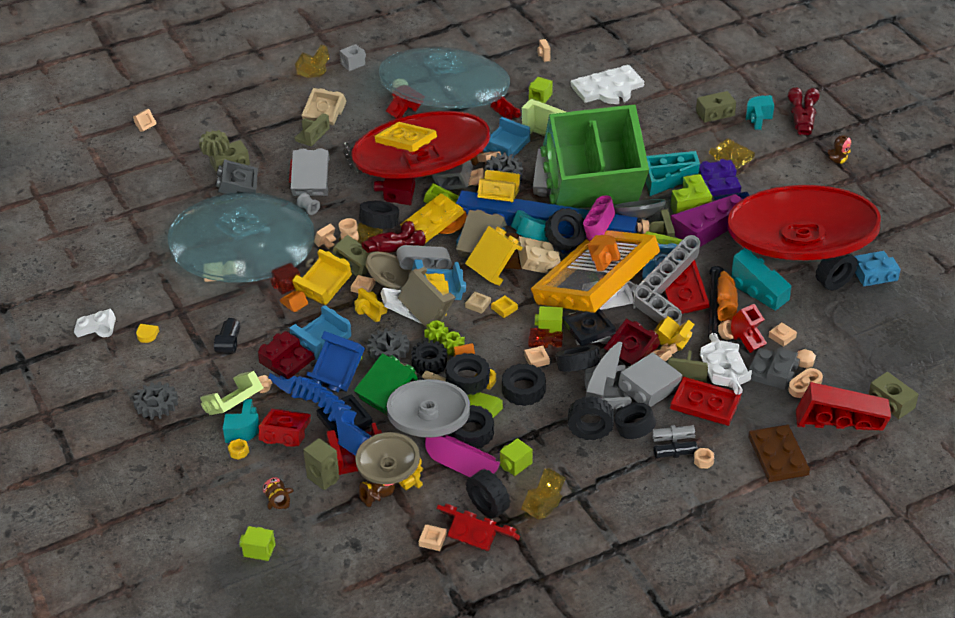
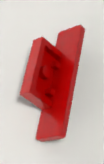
(474, 531)

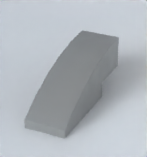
(604, 372)

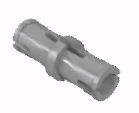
(673, 433)

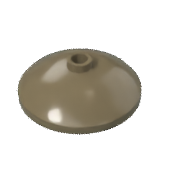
(386, 270)
(387, 458)

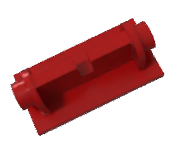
(505, 109)

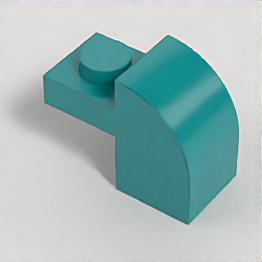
(758, 109)
(529, 226)
(242, 426)

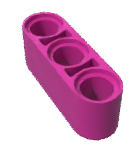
(599, 217)

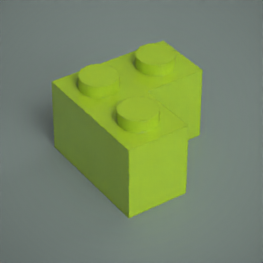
(691, 195)

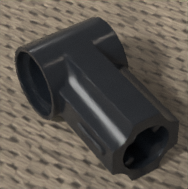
(227, 339)

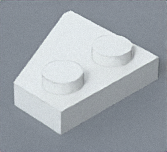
(391, 301)

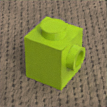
(540, 89)
(549, 318)
(516, 457)
(257, 543)

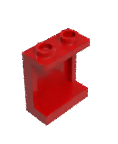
(346, 459)

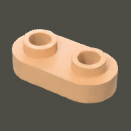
(800, 383)

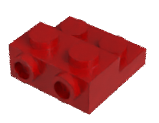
(284, 427)

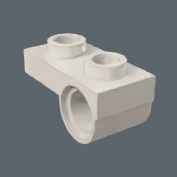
(100, 322)

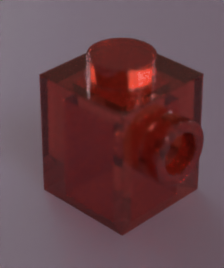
(283, 277)

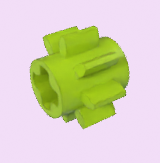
(435, 331)
(452, 340)

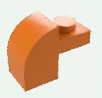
(603, 251)

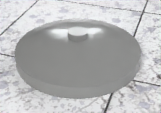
(428, 408)

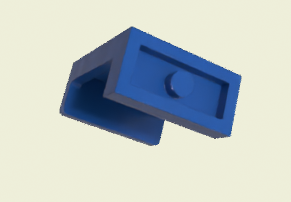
(336, 362)

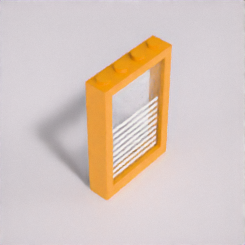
(581, 287)

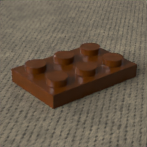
(779, 453)

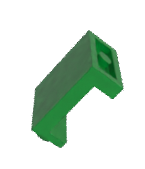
(383, 380)

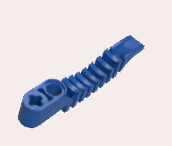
(349, 434)

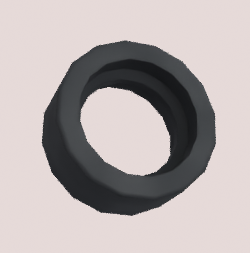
(639, 428)

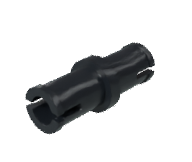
(674, 449)

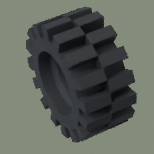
(429, 350)

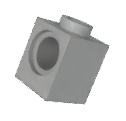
(352, 57)

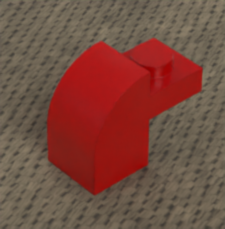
(400, 105)
(745, 325)

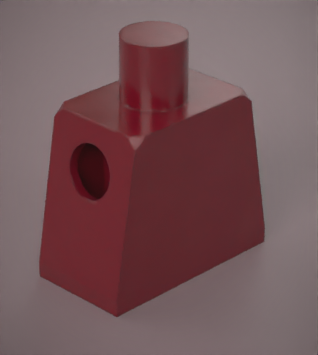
(397, 190)

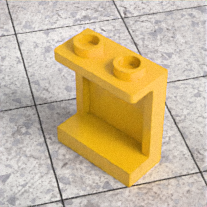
(499, 185)
(492, 254)
(324, 277)

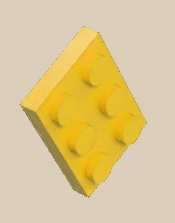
(406, 136)
(436, 216)

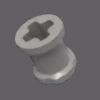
(311, 206)

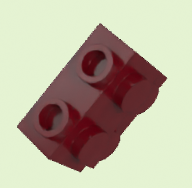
(635, 342)
(285, 355)

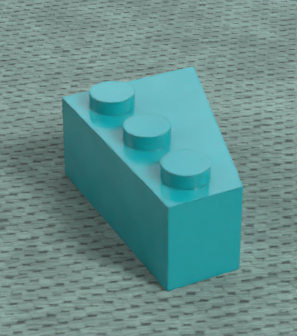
(669, 169)
(759, 281)

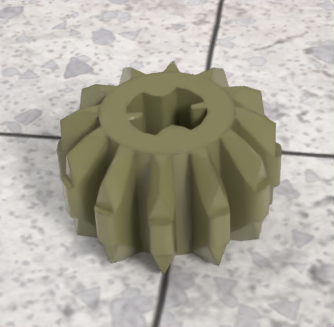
(214, 143)

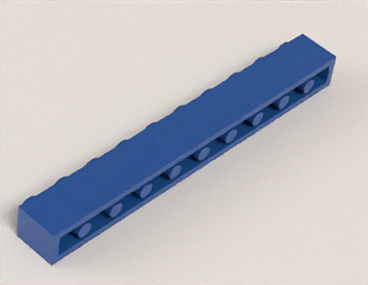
(537, 210)

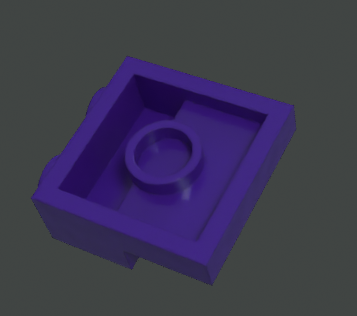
(720, 177)

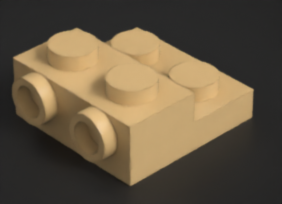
(324, 102)
(537, 255)

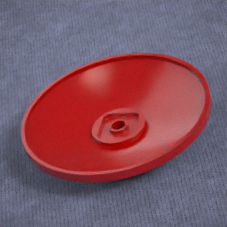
(804, 222)

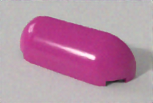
(459, 455)

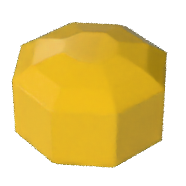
(238, 449)

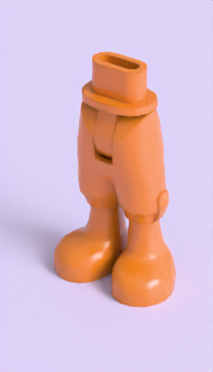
(726, 297)

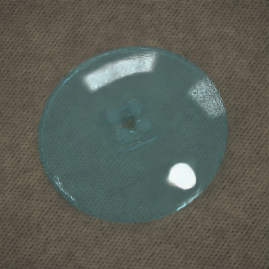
(444, 77)
(240, 236)

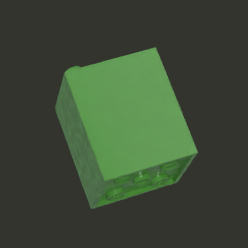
(594, 156)

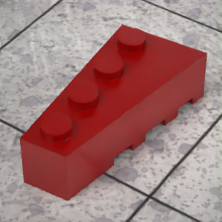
(841, 408)

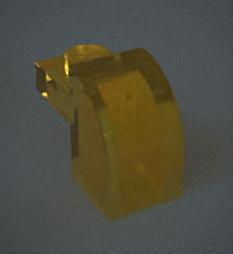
(312, 66)
(546, 497)

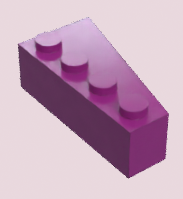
(705, 220)

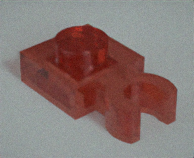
(543, 337)

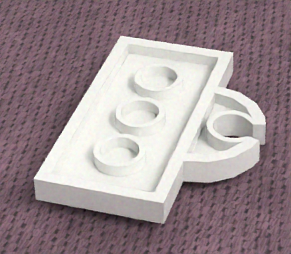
(608, 85)

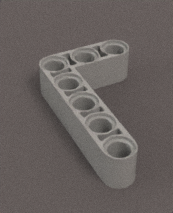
(664, 280)

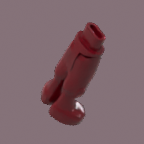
(802, 116)
(391, 241)

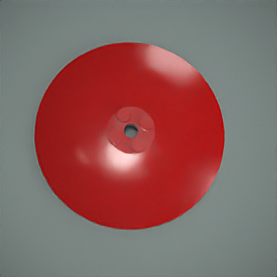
(457, 141)

